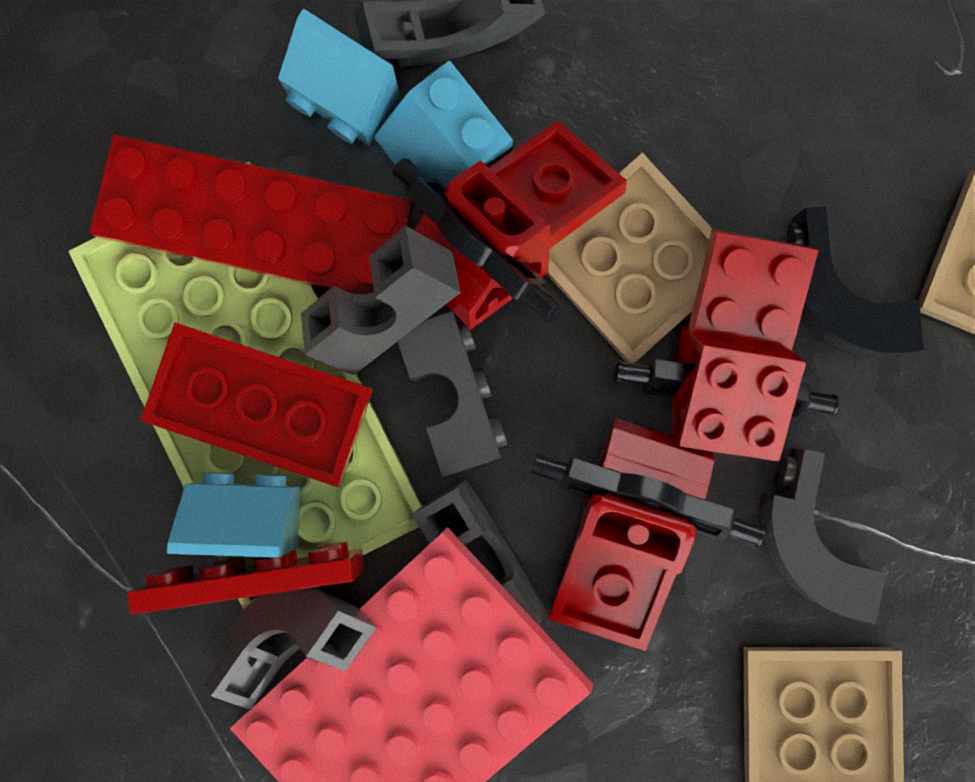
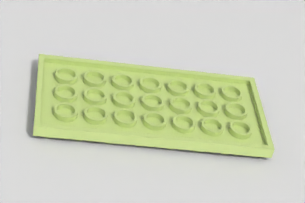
(148, 290)

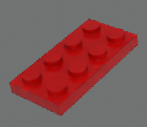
(257, 405)
(234, 580)

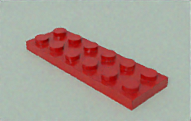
(244, 215)

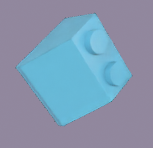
(337, 80)
(443, 128)
(236, 518)

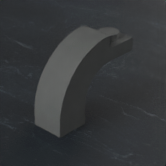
(440, 29)
(800, 554)
(278, 627)

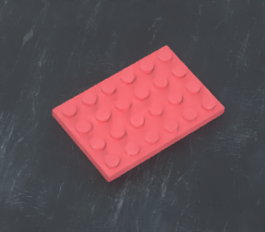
(435, 694)

